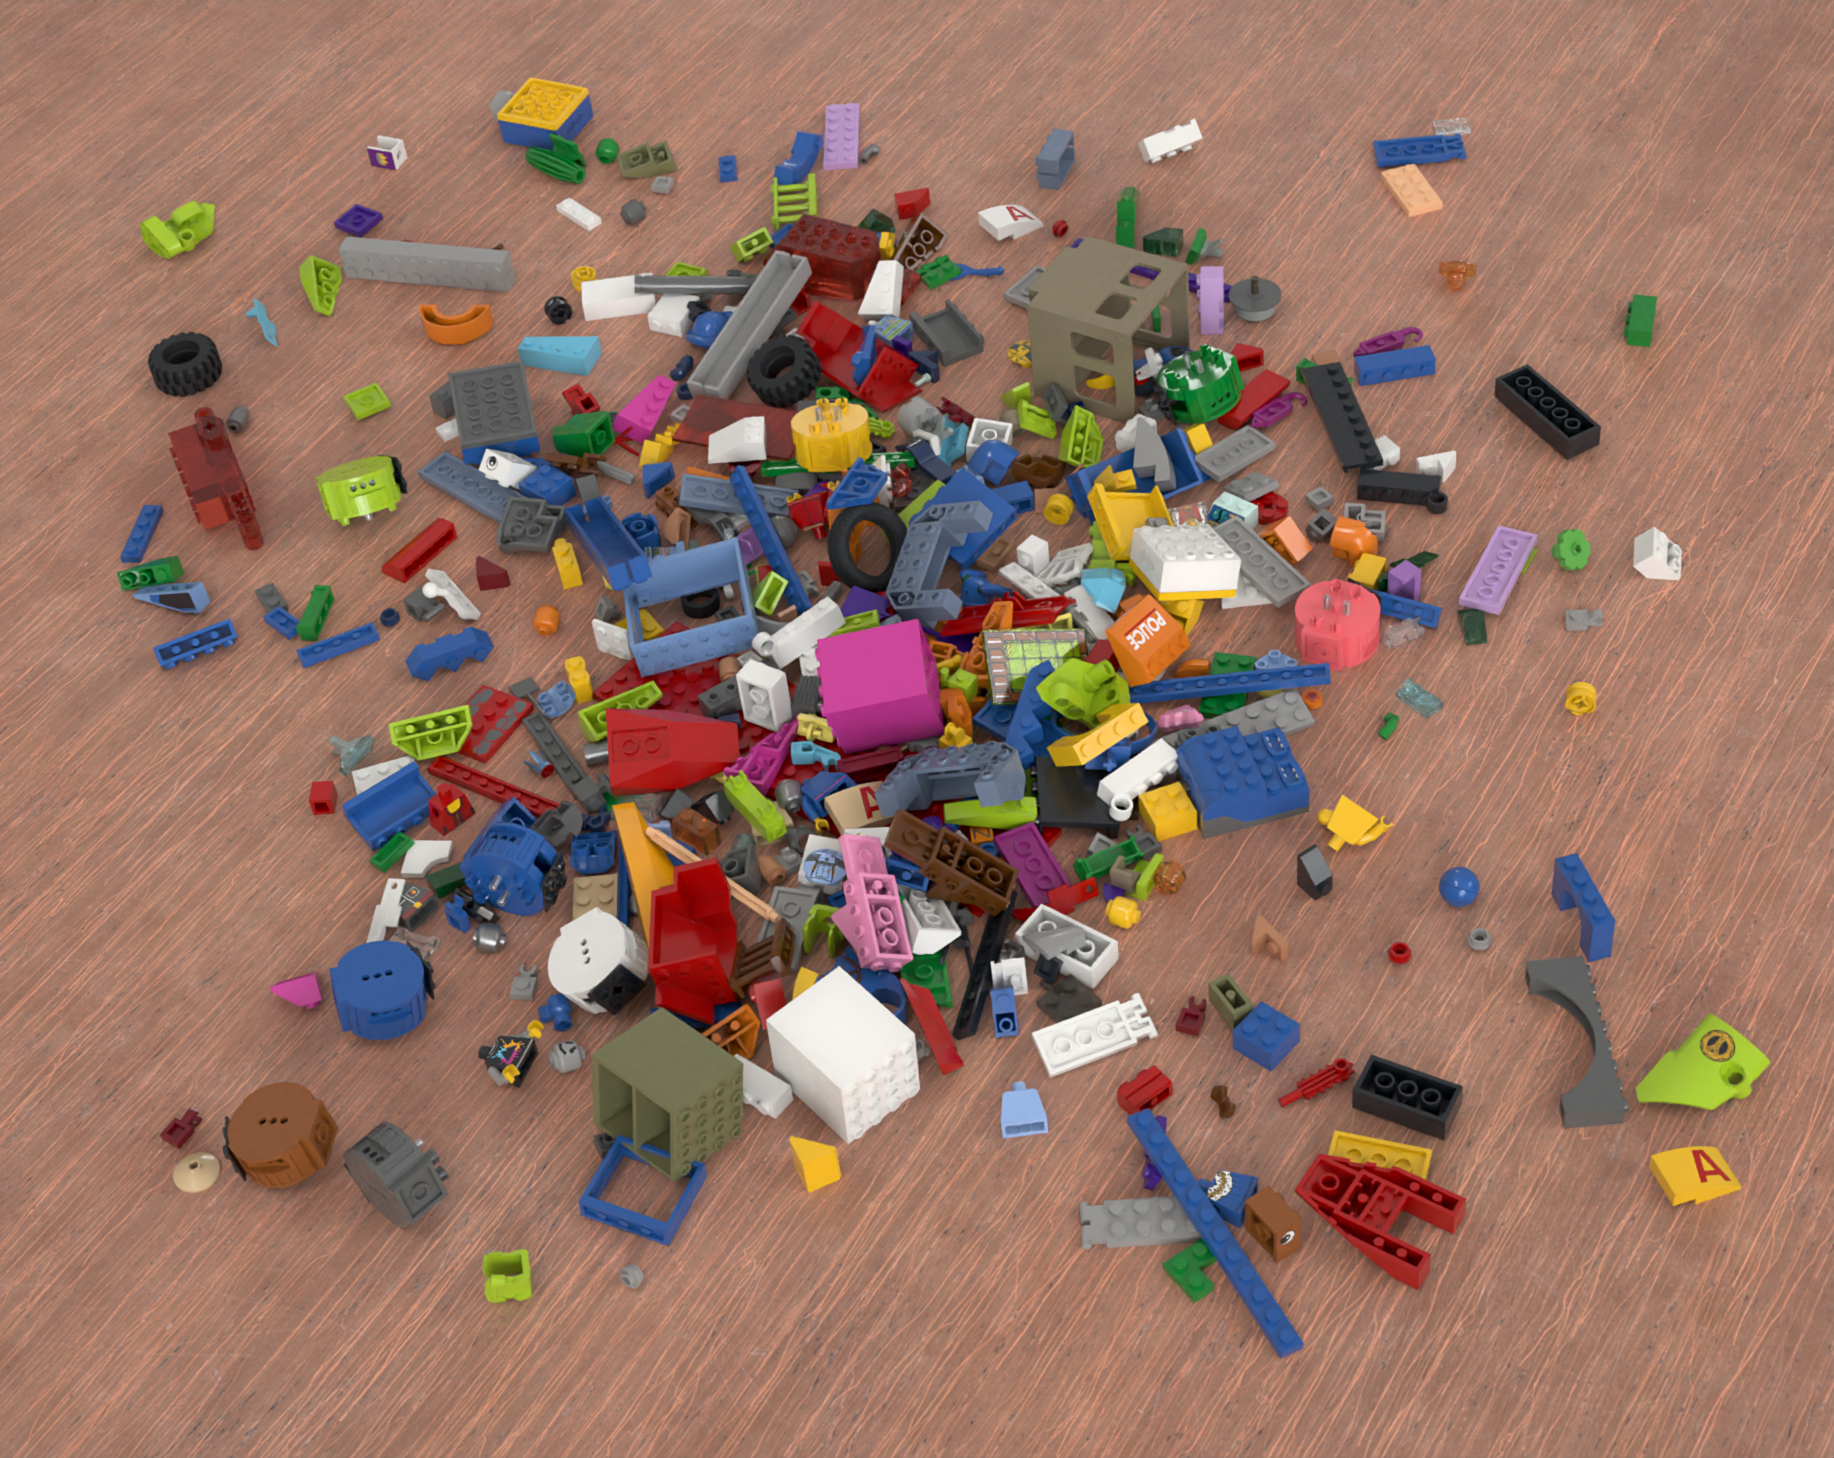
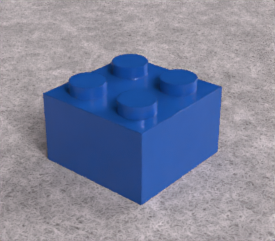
(549, 485)
(1266, 1036)

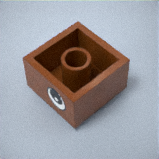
(1273, 1223)

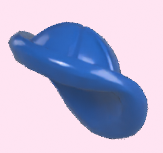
(707, 328)

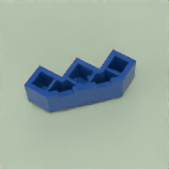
(448, 652)

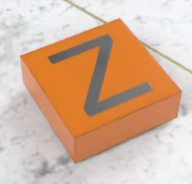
(981, 835)

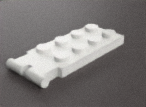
(1093, 1035)

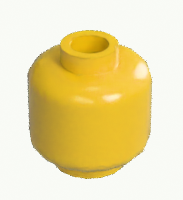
(1122, 912)

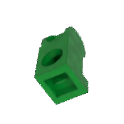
(832, 393)

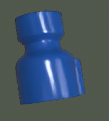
(558, 1010)

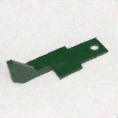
(1418, 560)

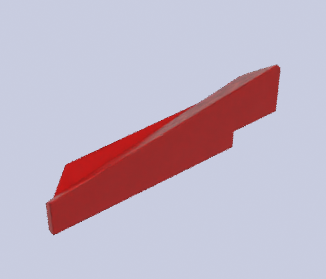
(933, 1027)

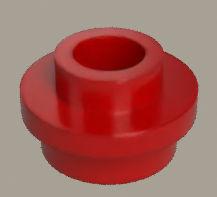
(1060, 228)
(1402, 949)

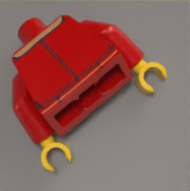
(811, 510)

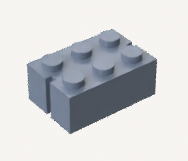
(1055, 159)

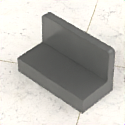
(1056, 404)

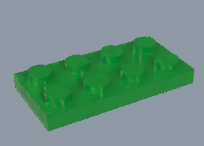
(1226, 663)

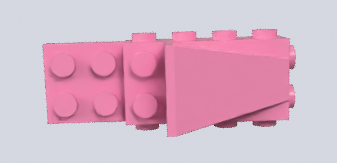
(873, 910)

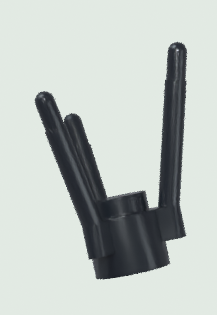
(961, 942)

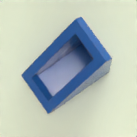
(656, 477)

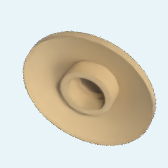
(196, 1172)

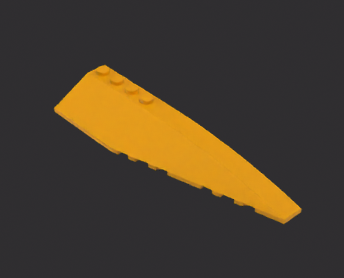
(645, 861)

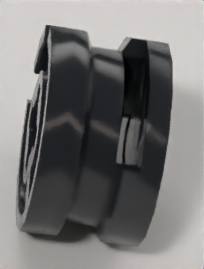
(558, 310)

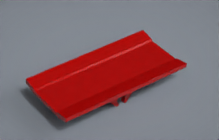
(1025, 613)

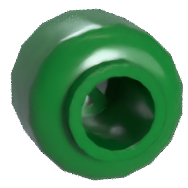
(607, 150)

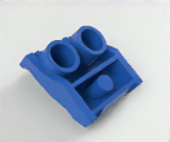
(593, 852)

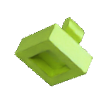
(1128, 572)

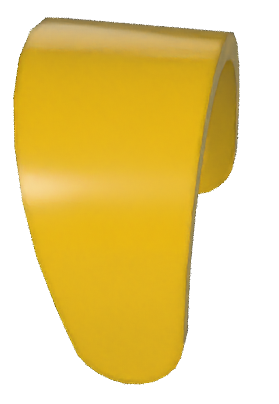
(1102, 382)

